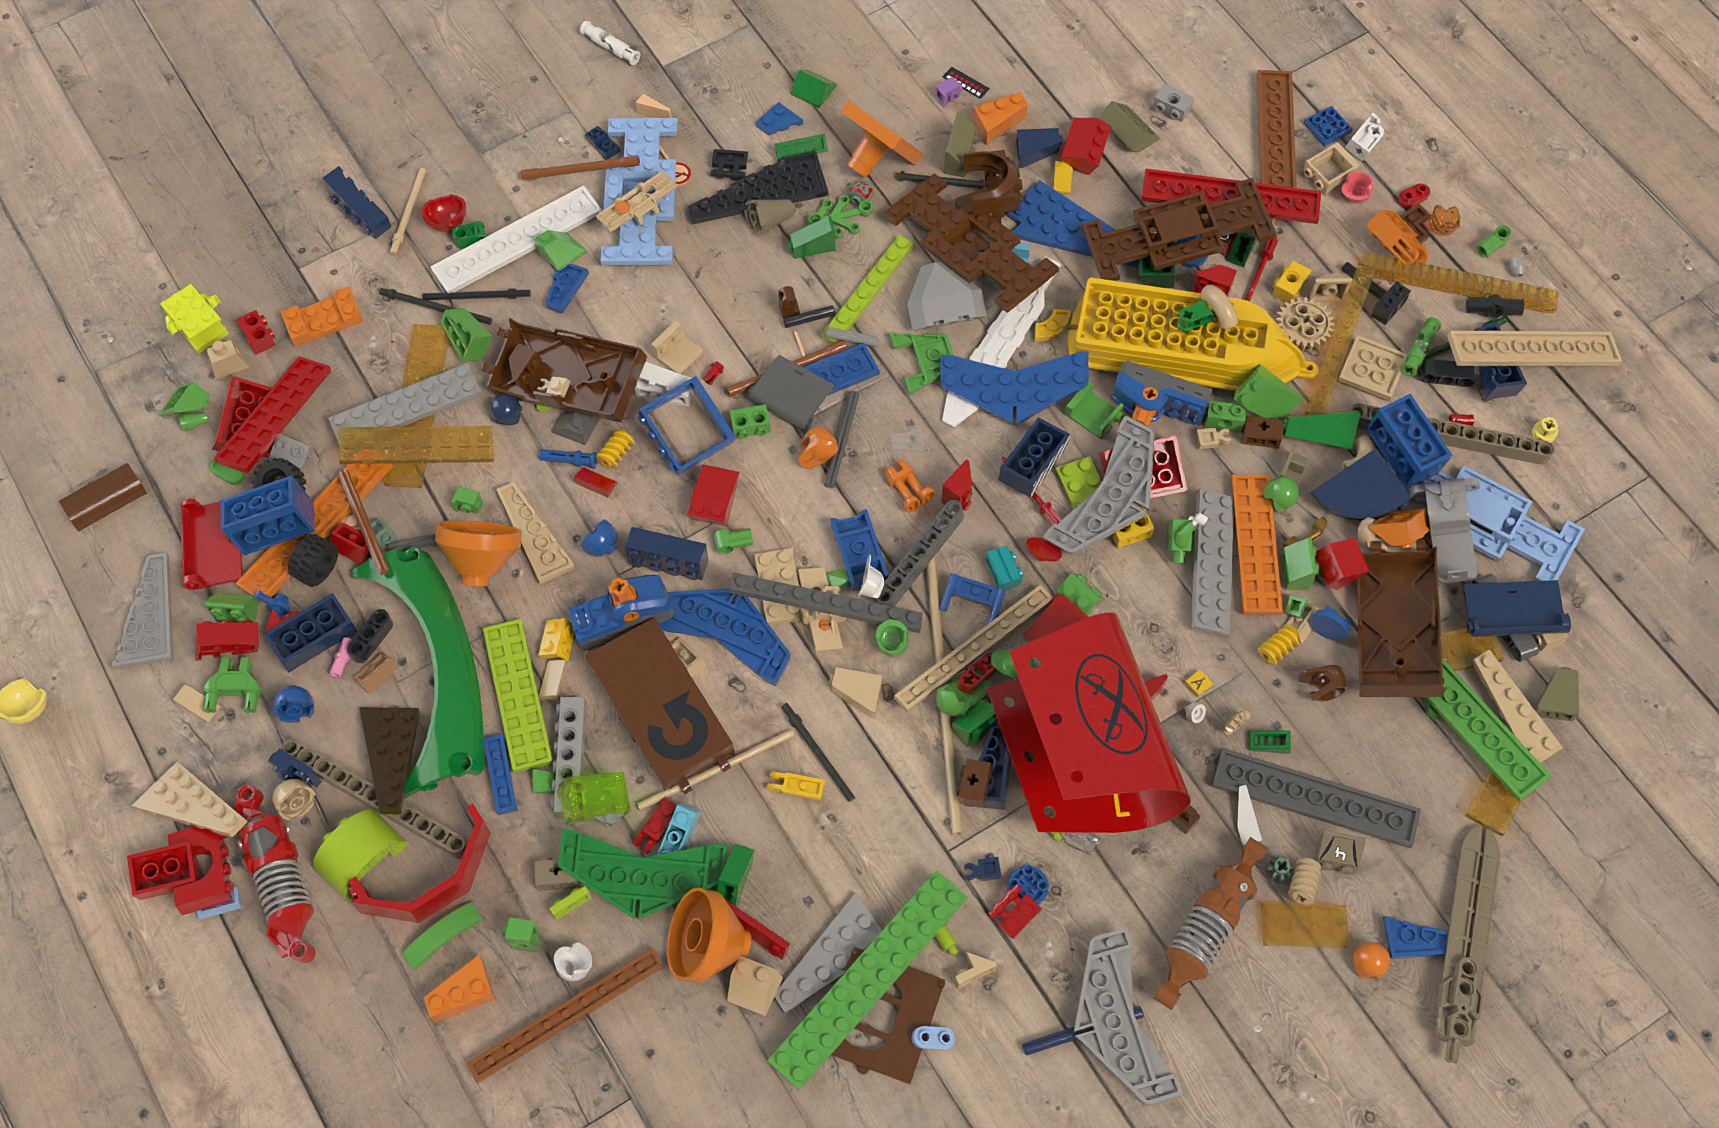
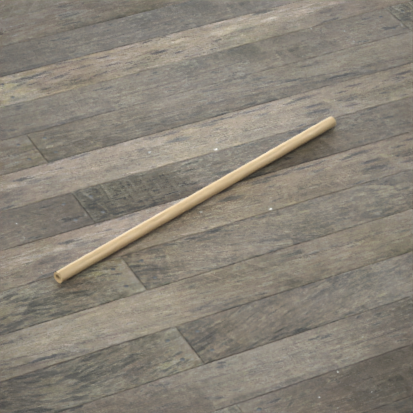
(945, 719)

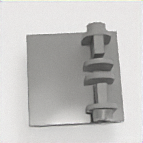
(291, 450)

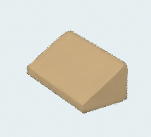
(1303, 625)
(553, 679)

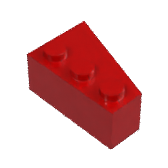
(226, 638)

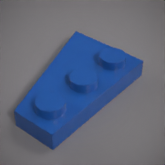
(1413, 941)

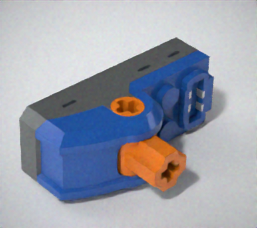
(1151, 393)
(621, 609)

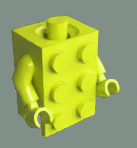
(194, 317)

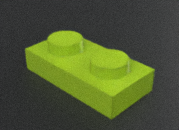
(575, 899)

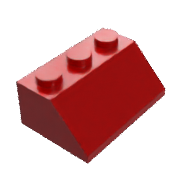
(1085, 143)
(162, 869)

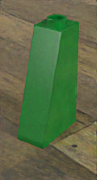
(1326, 428)

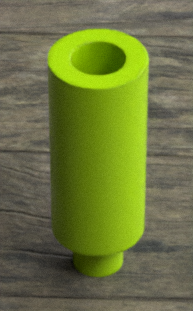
(947, 941)

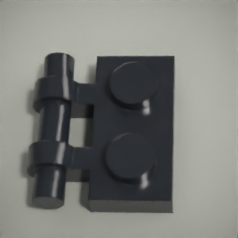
(729, 159)

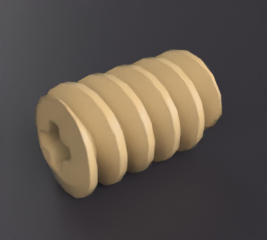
(1305, 881)

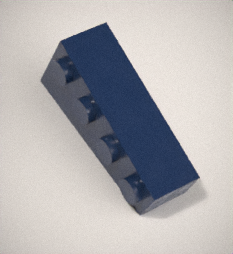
(1500, 380)
(997, 754)

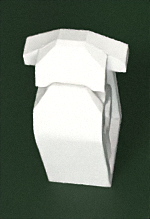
(1366, 137)

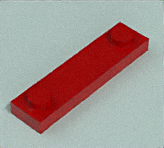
(762, 935)

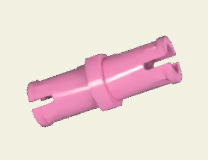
(341, 658)

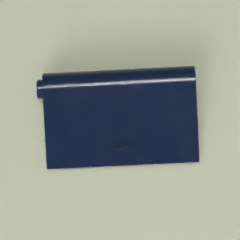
(1515, 608)

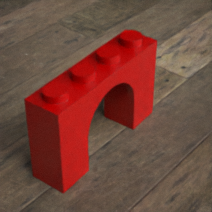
(215, 886)

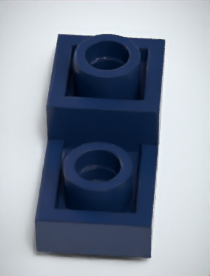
(602, 143)

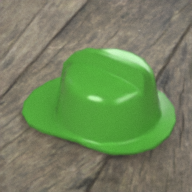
(1003, 663)

